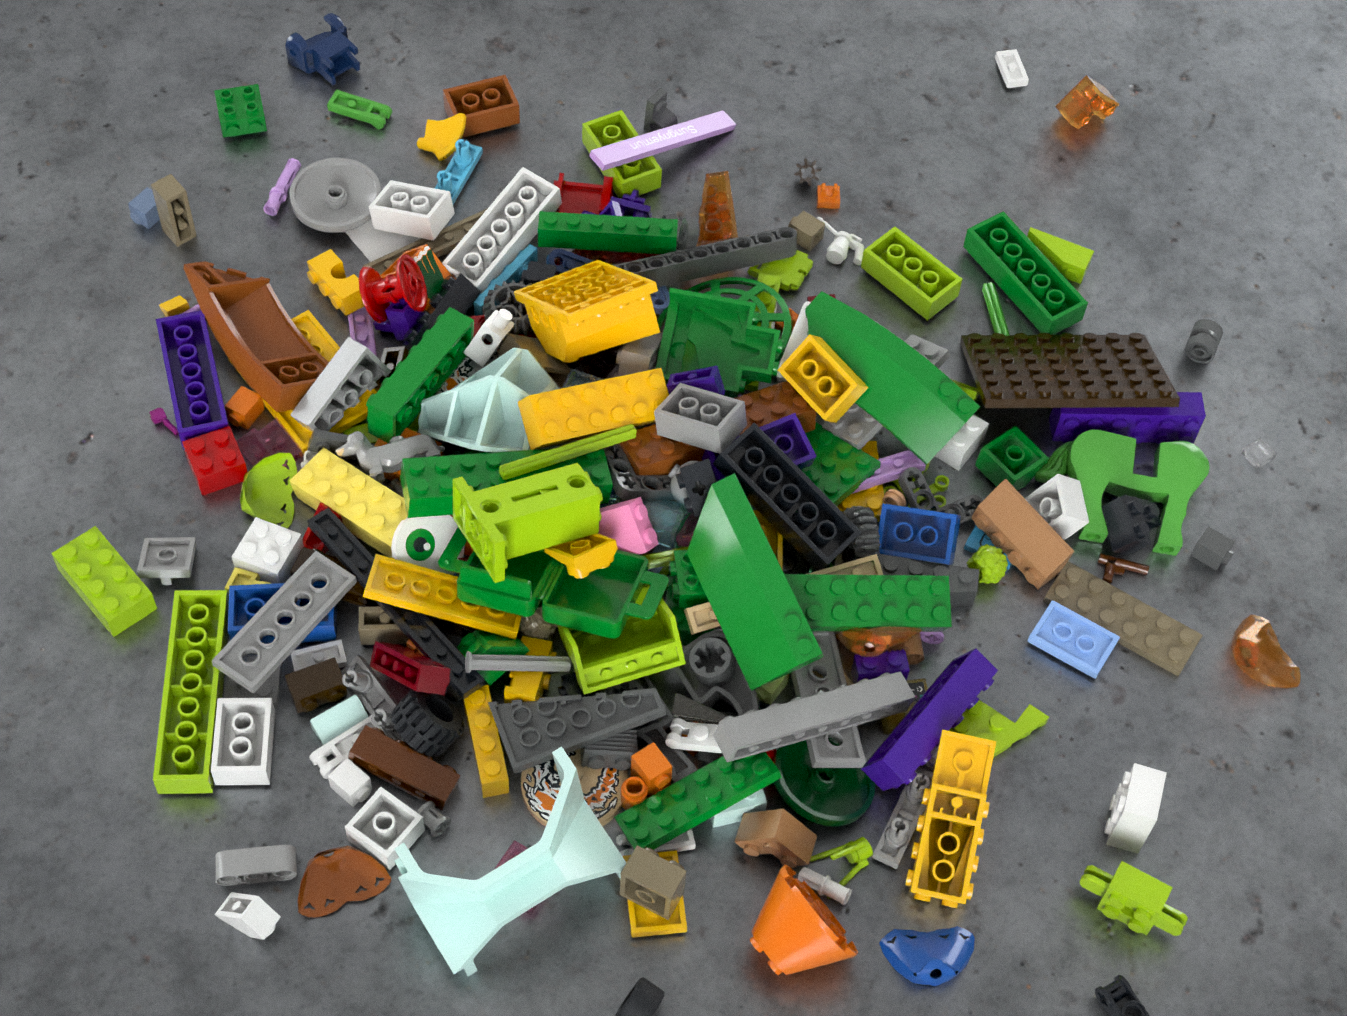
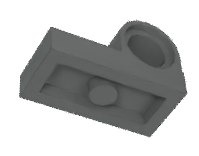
(657, 114)

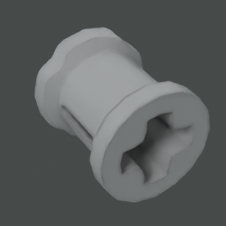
(434, 819)

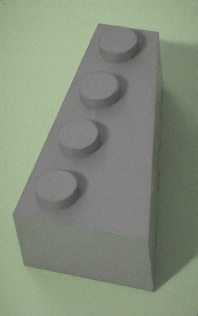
(339, 386)

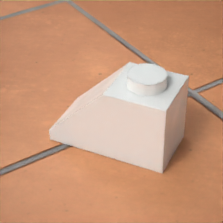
(248, 915)

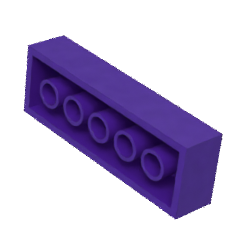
(191, 374)
(1142, 423)
(922, 726)

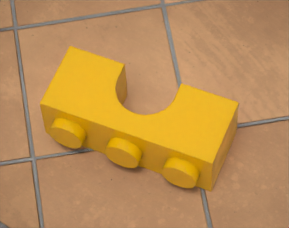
(330, 276)

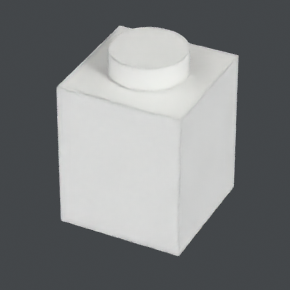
(350, 782)

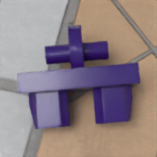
(633, 205)

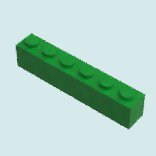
(607, 233)

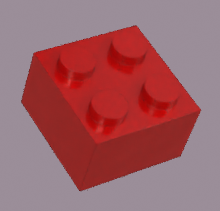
(215, 460)

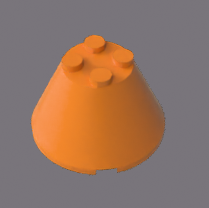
(798, 928)

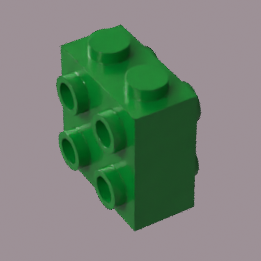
(240, 110)
(687, 585)

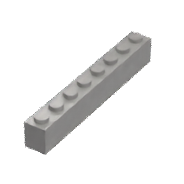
(812, 716)

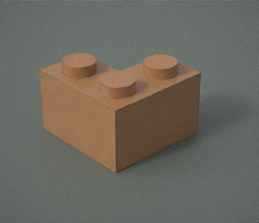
(776, 834)

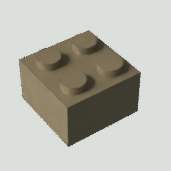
(653, 882)

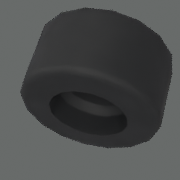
(641, 1000)

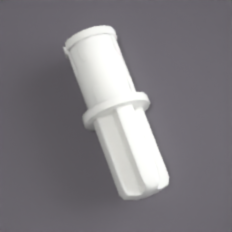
(825, 885)

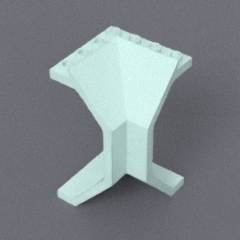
(468, 913)

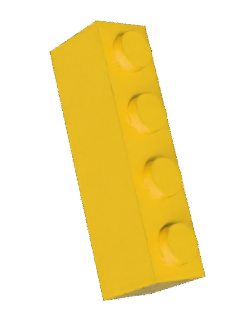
(486, 744)

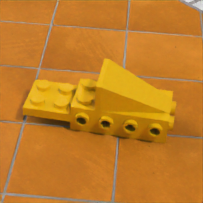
(952, 820)

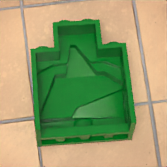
(717, 332)

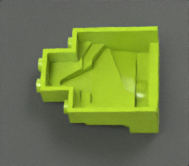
(638, 652)

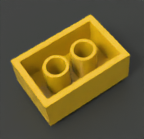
(822, 378)

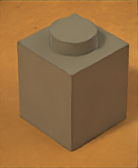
(809, 230)

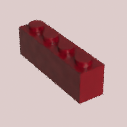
(410, 668)

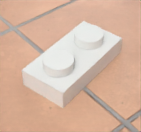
(1011, 68)
(315, 654)

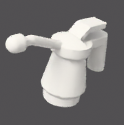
(838, 249)

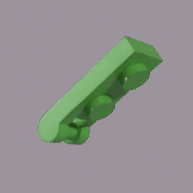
(359, 108)

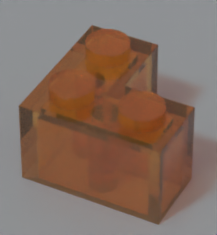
(1086, 100)

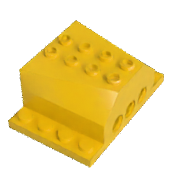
(589, 310)

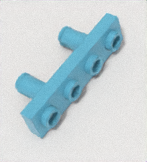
(459, 168)
(510, 272)

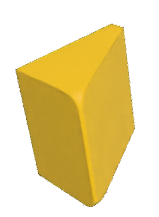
(174, 306)

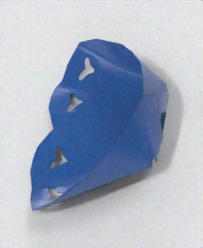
(928, 953)

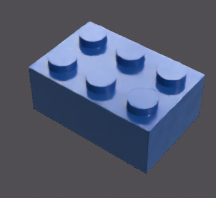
(918, 534)

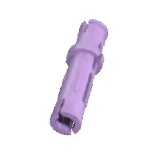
(279, 193)

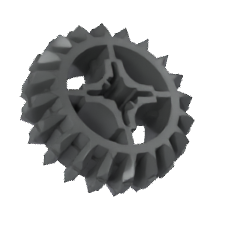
(503, 298)
(868, 540)

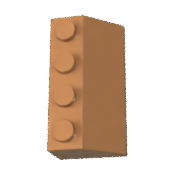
(1022, 534)

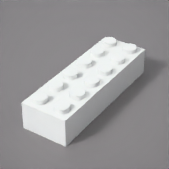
(503, 229)

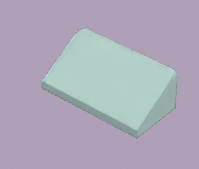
(338, 719)

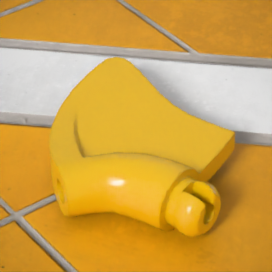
(442, 136)

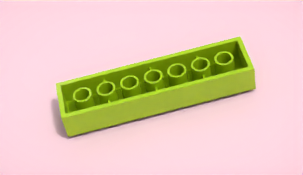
(191, 692)

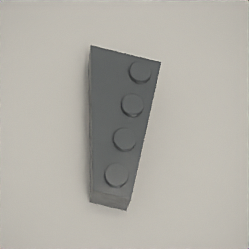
(962, 580)

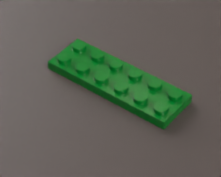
(695, 799)

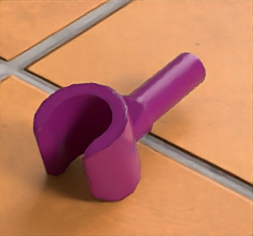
(158, 416)

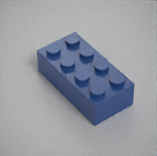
(249, 599)

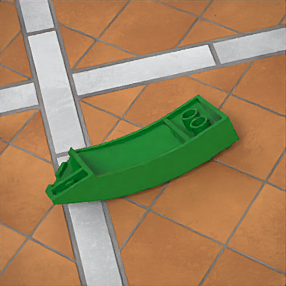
(904, 387)
(749, 588)

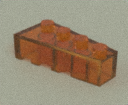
(717, 210)

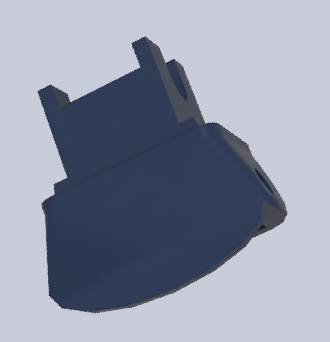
(325, 52)

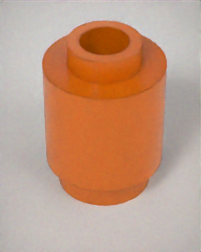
(633, 792)

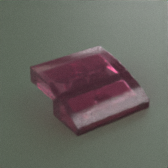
(267, 442)

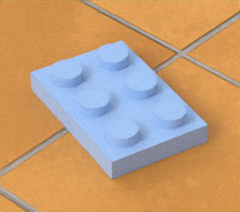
(1073, 639)

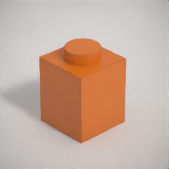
(244, 407)

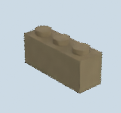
(173, 209)

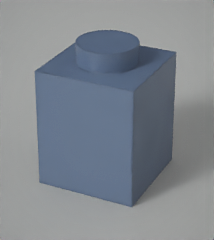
(144, 209)

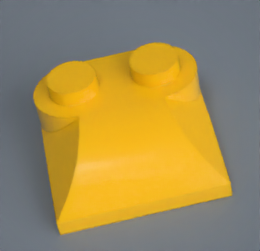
(585, 554)

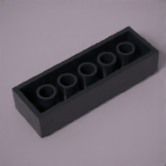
(787, 497)

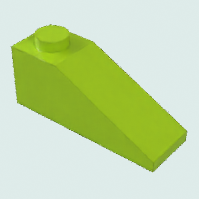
(1066, 256)

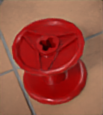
(379, 292)

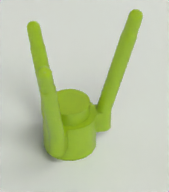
(855, 852)

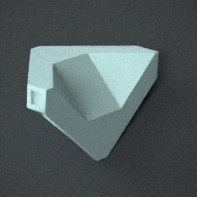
(484, 408)

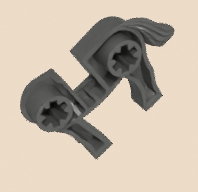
(708, 676)

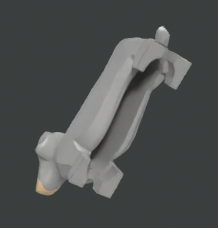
(388, 456)

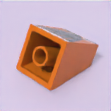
(430, 266)

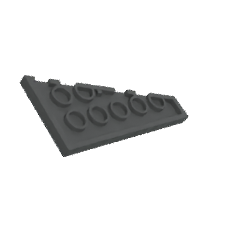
(571, 722)

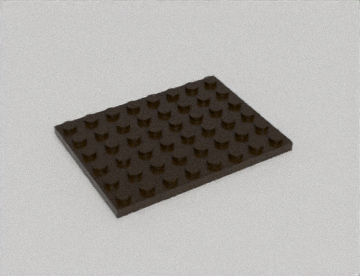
(1067, 371)

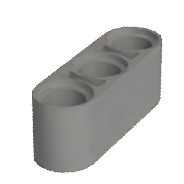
(255, 865)

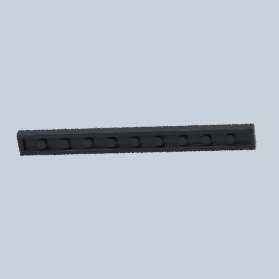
(414, 625)

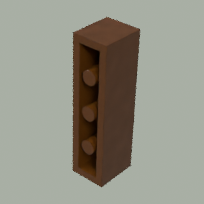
(404, 767)

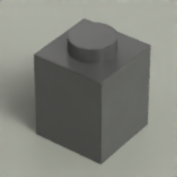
(1213, 548)

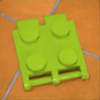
(791, 269)

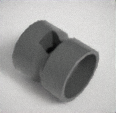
(1203, 341)

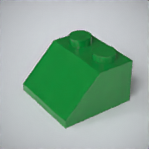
(1011, 458)
(491, 644)

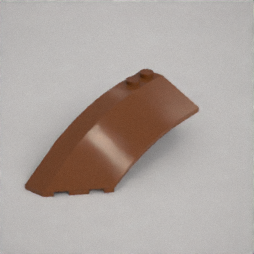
(256, 333)

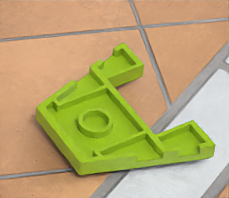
(989, 724)

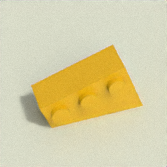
(530, 684)

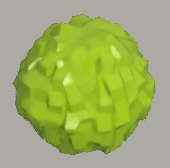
(990, 563)

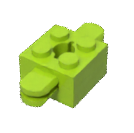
(1134, 899)

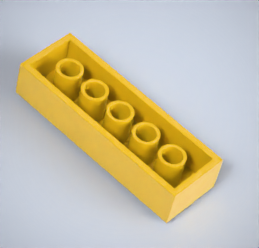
(592, 408)

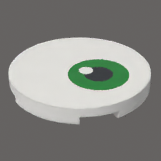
(424, 540)

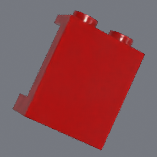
(584, 196)

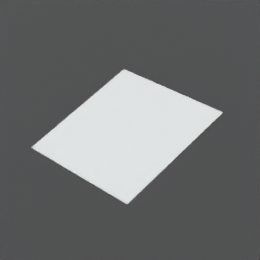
(376, 242)

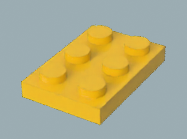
(646, 923)

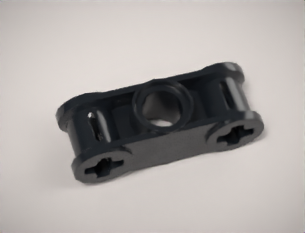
(1122, 1000)

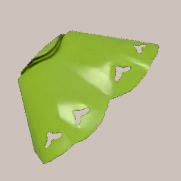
(266, 492)

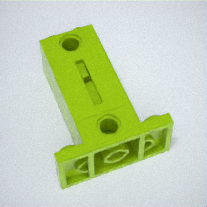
(526, 514)

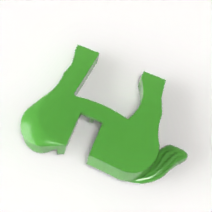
(1106, 464)

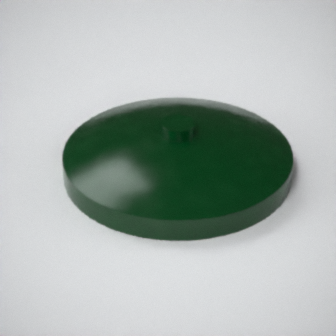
(821, 794)

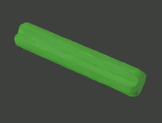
(995, 309)

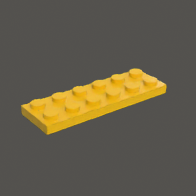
(433, 595)

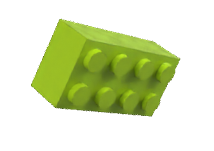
(638, 175)
(911, 273)
(104, 581)

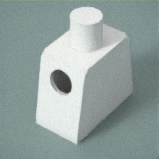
(495, 331)

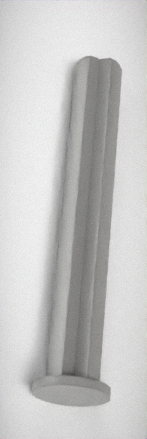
(516, 663)

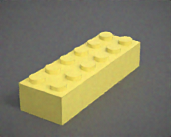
(363, 503)

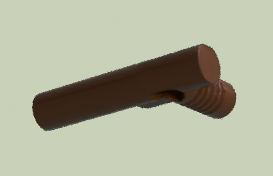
(1119, 566)

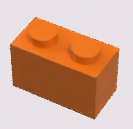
(652, 768)

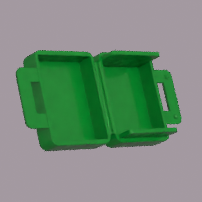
(587, 604)

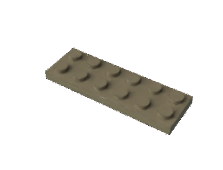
(1135, 622)

